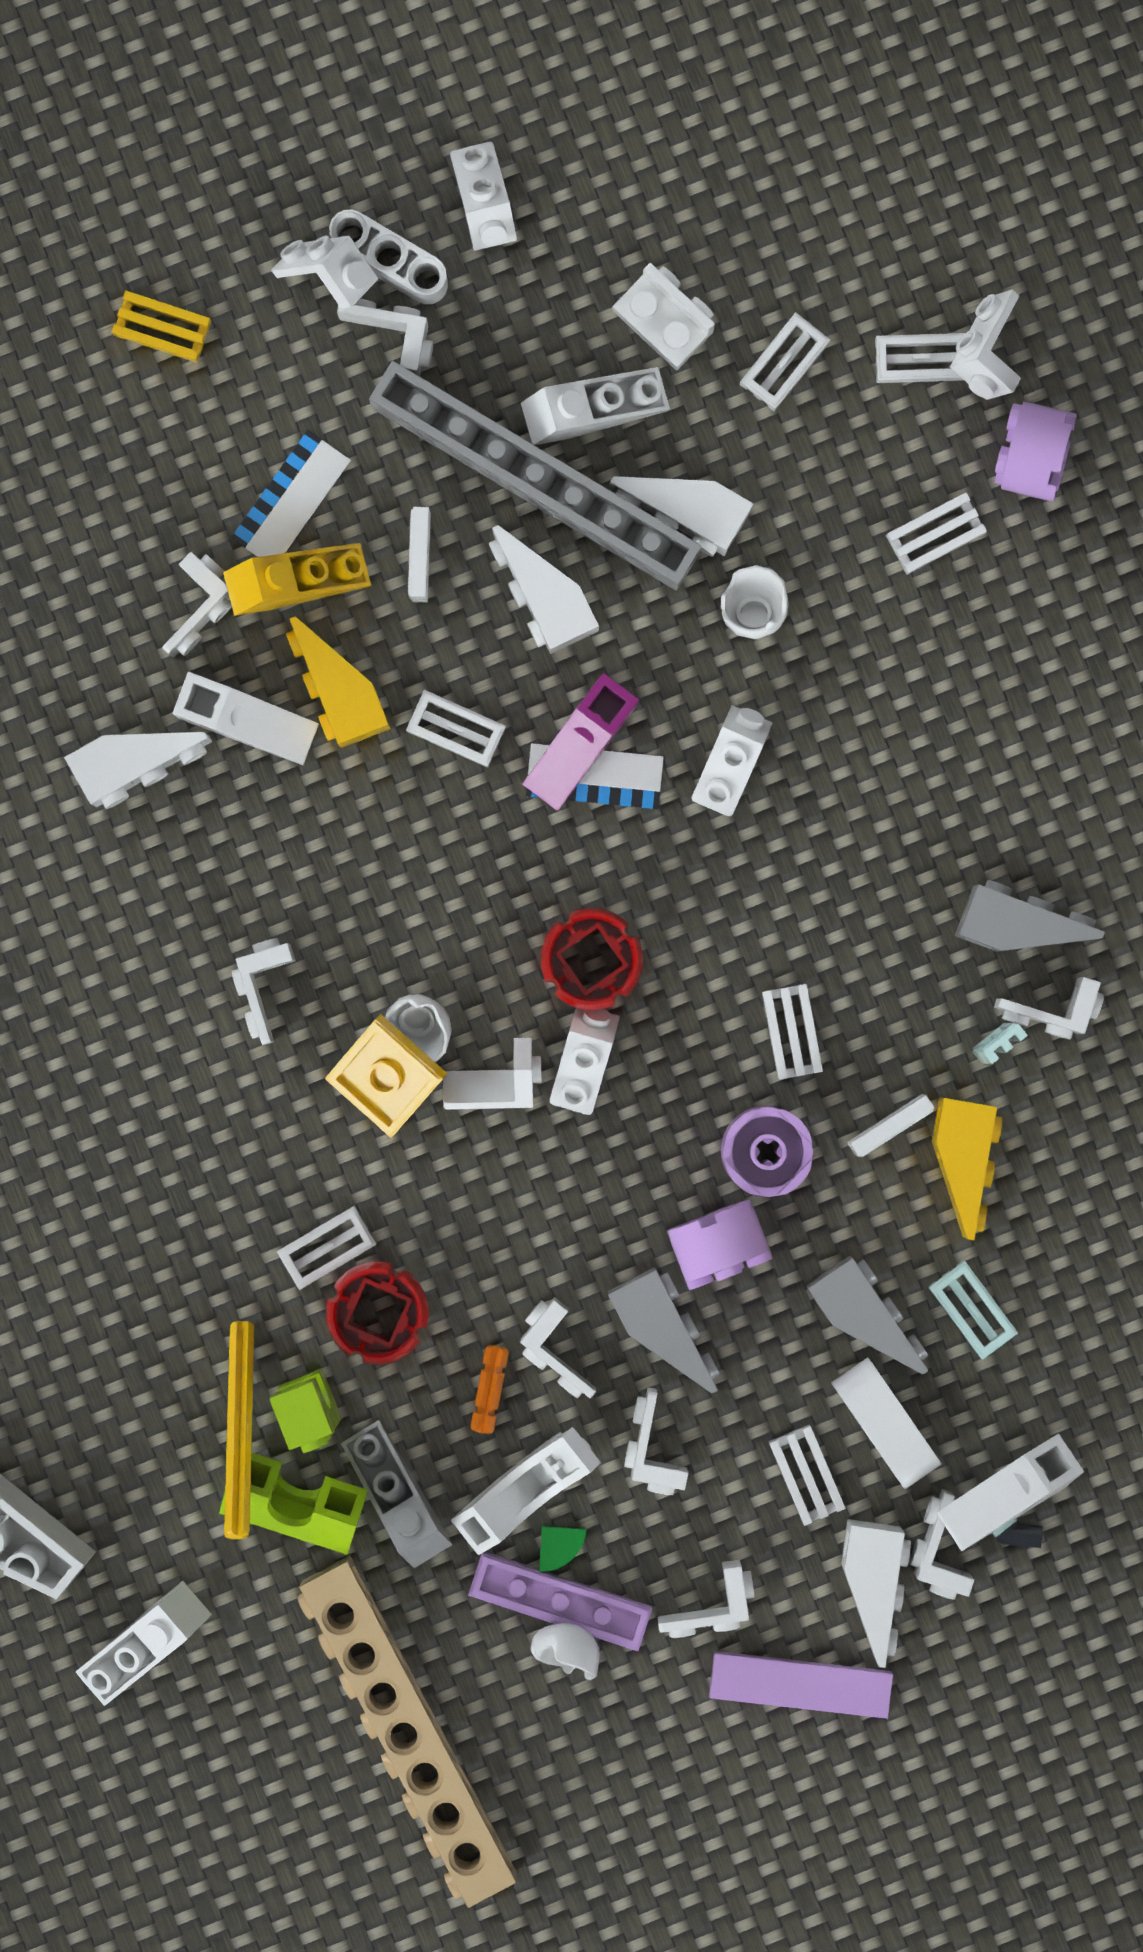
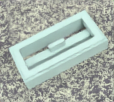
(998, 1042)
(950, 1279)

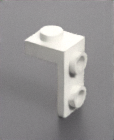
(483, 196)
(335, 262)
(416, 349)
(975, 361)
(207, 575)
(732, 760)
(265, 957)
(1083, 1005)
(584, 1060)
(495, 1087)
(543, 1321)
(660, 1476)
(943, 1579)
(738, 1589)

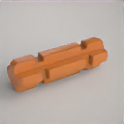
(489, 1389)

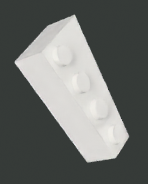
(36, 1545)

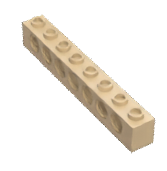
(470, 1879)

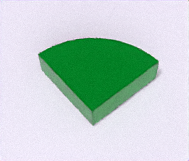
(559, 1545)

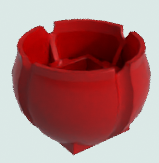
(615, 933)
(357, 1339)

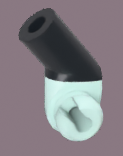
(1020, 1534)

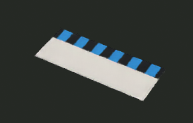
(291, 497)
(614, 779)

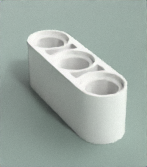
(404, 272)
(886, 1423)

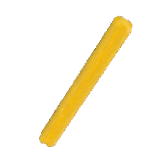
(239, 1430)

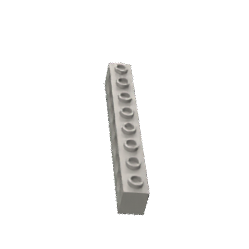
(534, 475)

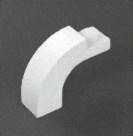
(525, 1489)

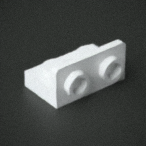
(665, 315)

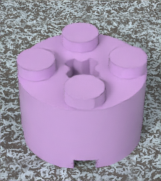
(1036, 450)
(793, 1151)
(719, 1244)

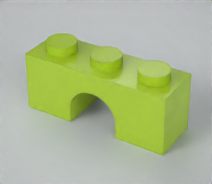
(306, 1411)
(315, 1516)

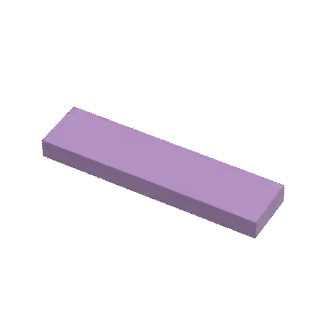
(560, 1600)
(800, 1684)

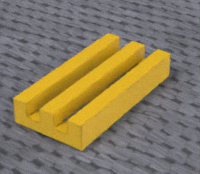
(125, 315)

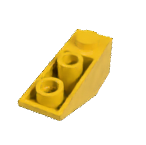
(295, 578)
(346, 694)
(962, 1147)

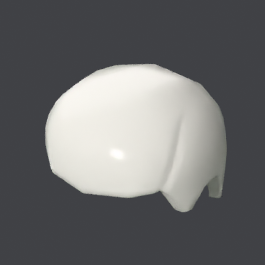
(755, 602)
(423, 1023)
(567, 1647)

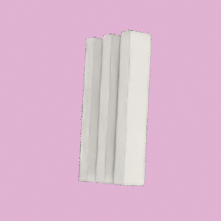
(922, 375)
(761, 391)
(970, 515)
(419, 554)
(421, 713)
(785, 994)
(891, 1126)
(359, 1228)
(821, 1510)

